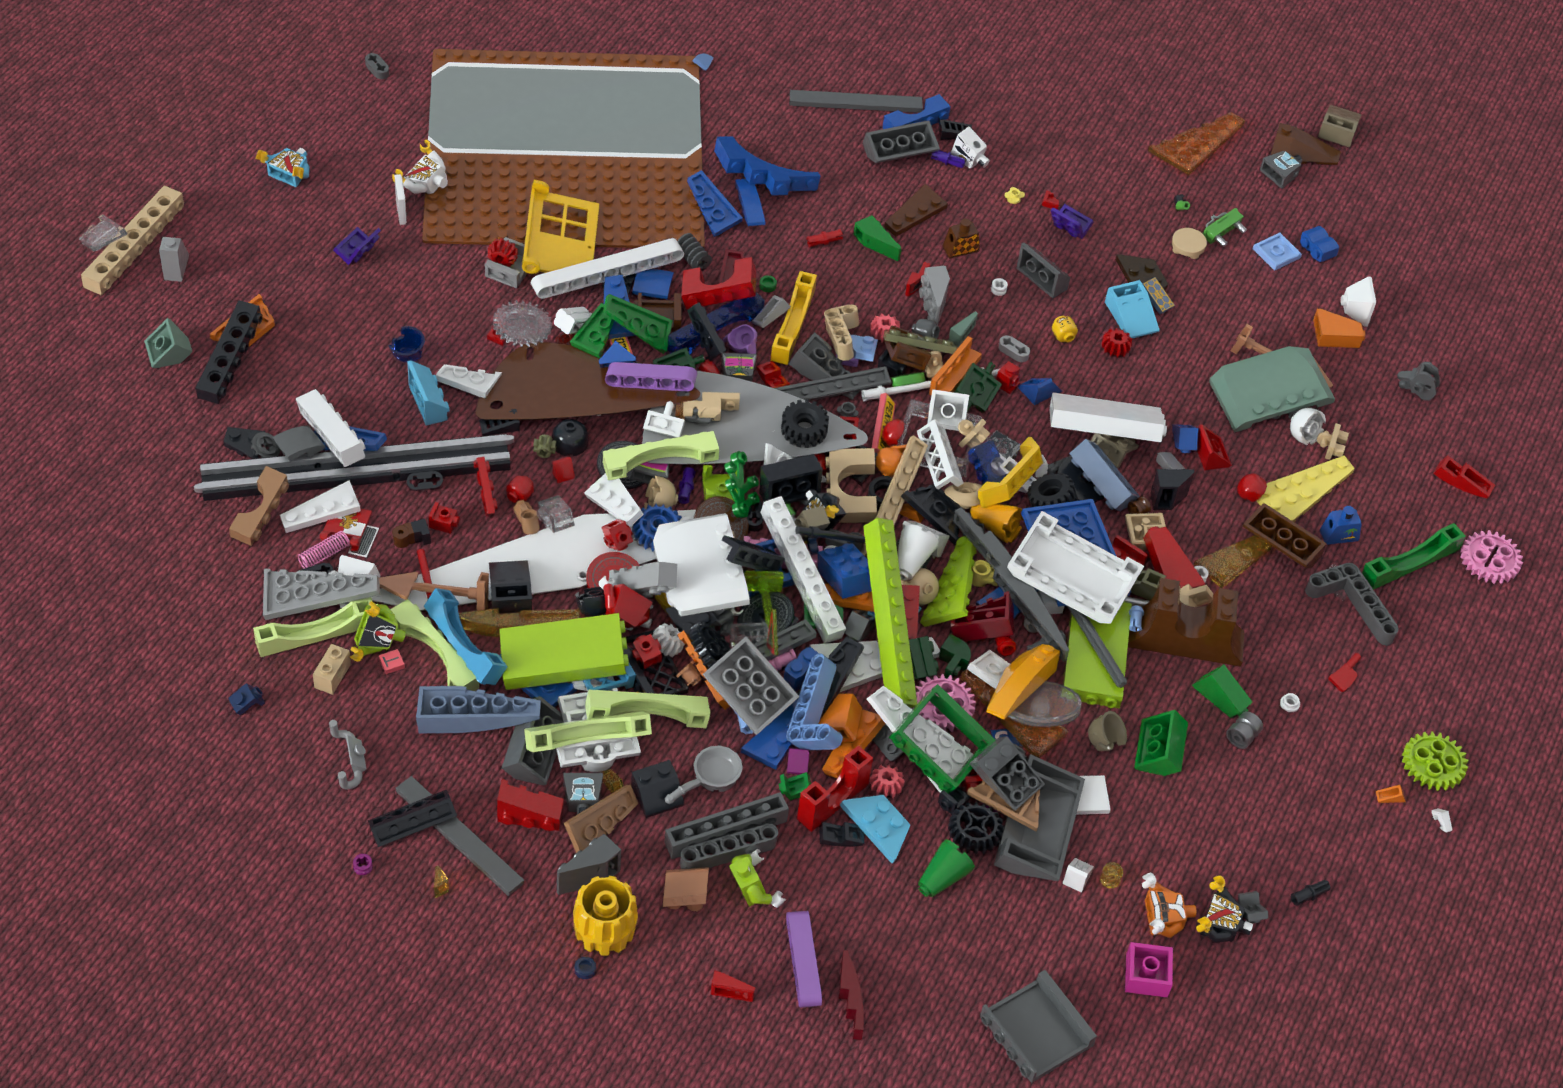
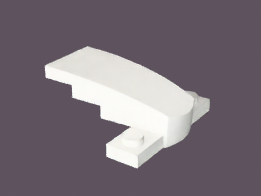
(594, 754)

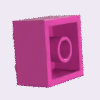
(1149, 969)

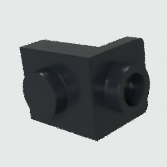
(953, 800)

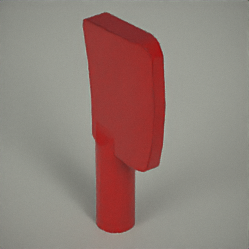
(1345, 676)

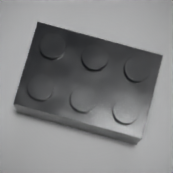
(790, 479)

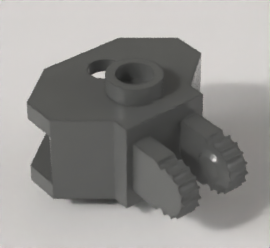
(1420, 380)

